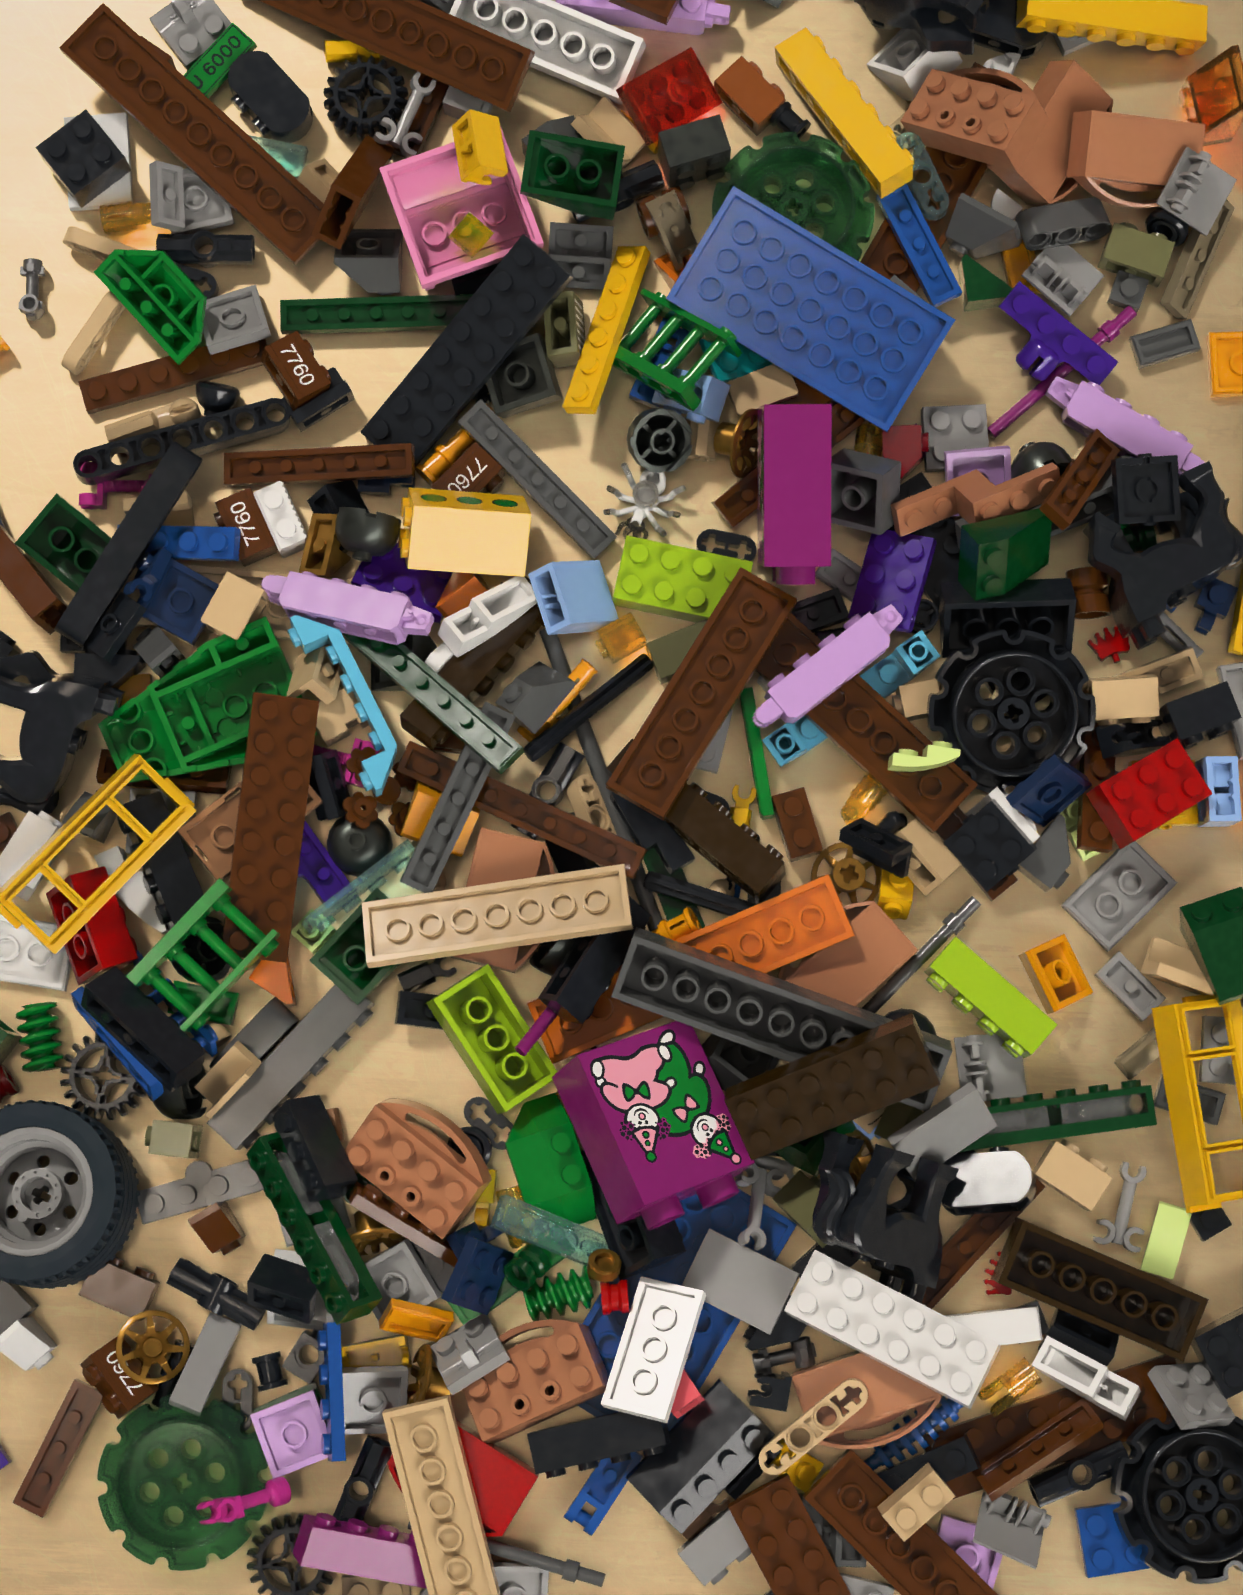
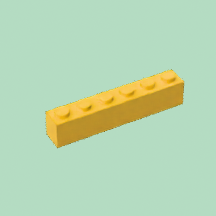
(1127, 22)
(844, 112)

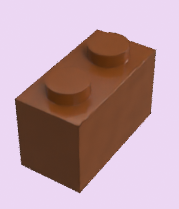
(749, 94)

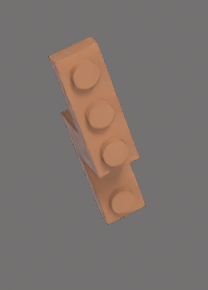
(974, 499)

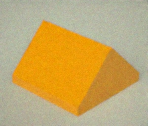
(420, 809)
(1055, 974)

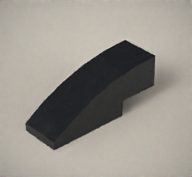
(653, 832)

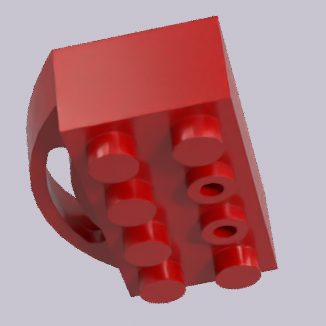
(497, 1480)

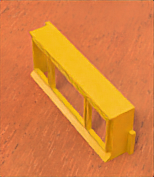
(88, 908)
(1184, 1098)

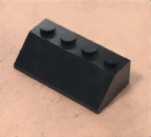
(1033, 605)
(631, 1240)
(704, 1456)

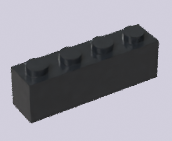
(169, 869)
(589, 970)
(143, 1029)
(595, 1439)

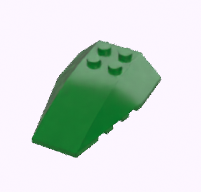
(201, 707)

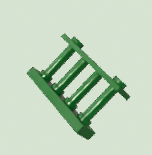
(661, 376)
(171, 947)

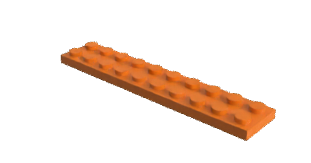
(757, 938)

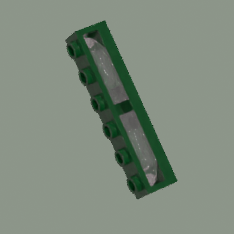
(1068, 1114)
(316, 1234)

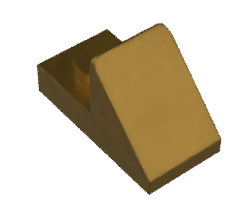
(322, 547)

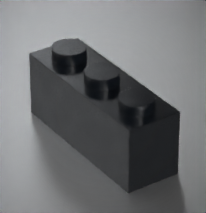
(314, 1148)

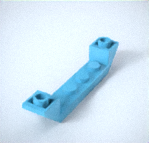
(313, 635)
(893, 671)

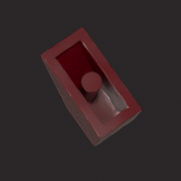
(906, 445)

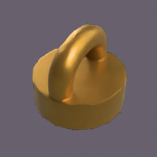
(603, 1265)

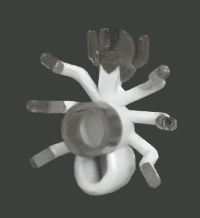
(646, 499)

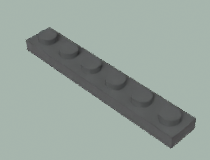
(537, 479)
(451, 811)

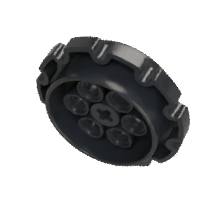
(996, 660)
(1143, 1483)

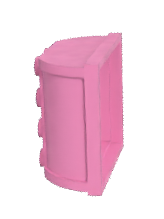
(434, 200)

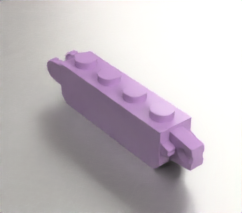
(688, 17)
(1089, 409)
(348, 607)
(829, 668)

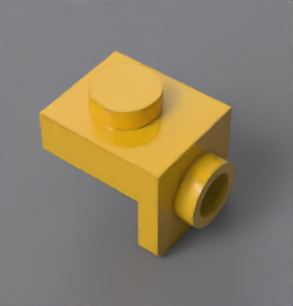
(895, 895)
(803, 1471)

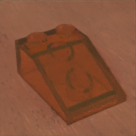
(1216, 96)

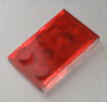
(669, 95)

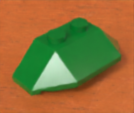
(158, 297)
(550, 1161)

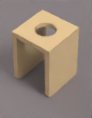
(234, 606)

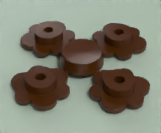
(389, 796)

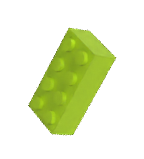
(673, 579)
(990, 999)
(485, 1032)

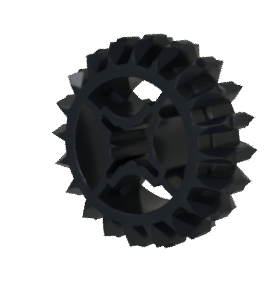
(342, 92)
(76, 1072)
(275, 1563)

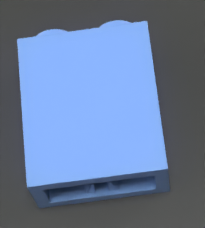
(573, 596)

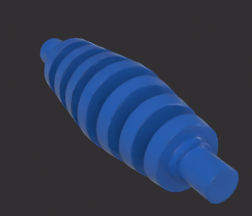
(883, 1455)

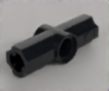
(634, 184)
(226, 248)
(559, 771)
(215, 1293)
(369, 1470)
(1059, 1480)

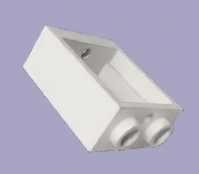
(26, 841)

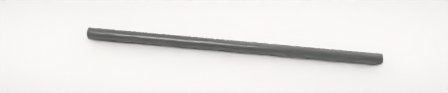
(601, 777)

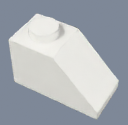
(27, 1344)

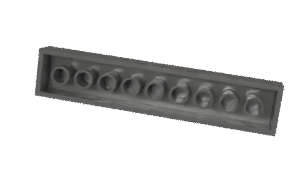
(747, 1004)

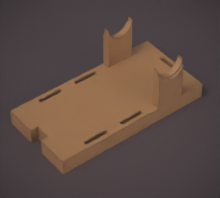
(215, 831)

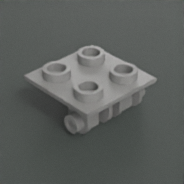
(1196, 190)
(1063, 277)
(989, 1067)
(1011, 1528)

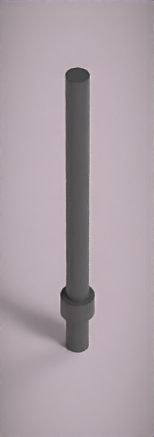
(952, 925)
(569, 1570)

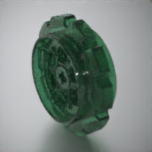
(833, 181)
(145, 1520)

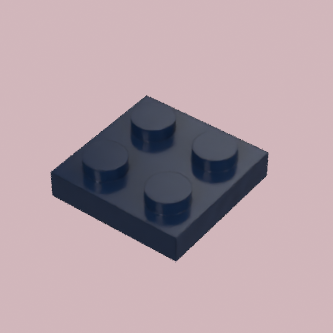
(180, 601)
(1048, 790)
(477, 1275)

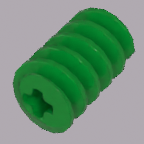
(39, 1037)
(559, 1295)

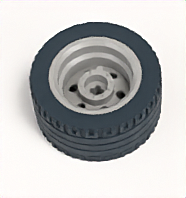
(102, 1196)

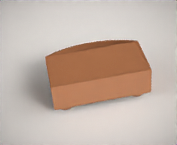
(1061, 91)
(976, 118)
(1127, 152)
(500, 859)
(857, 964)
(417, 1165)
(538, 1381)
(888, 1398)

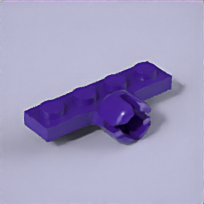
(1053, 339)
(318, 867)

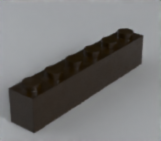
(474, 674)

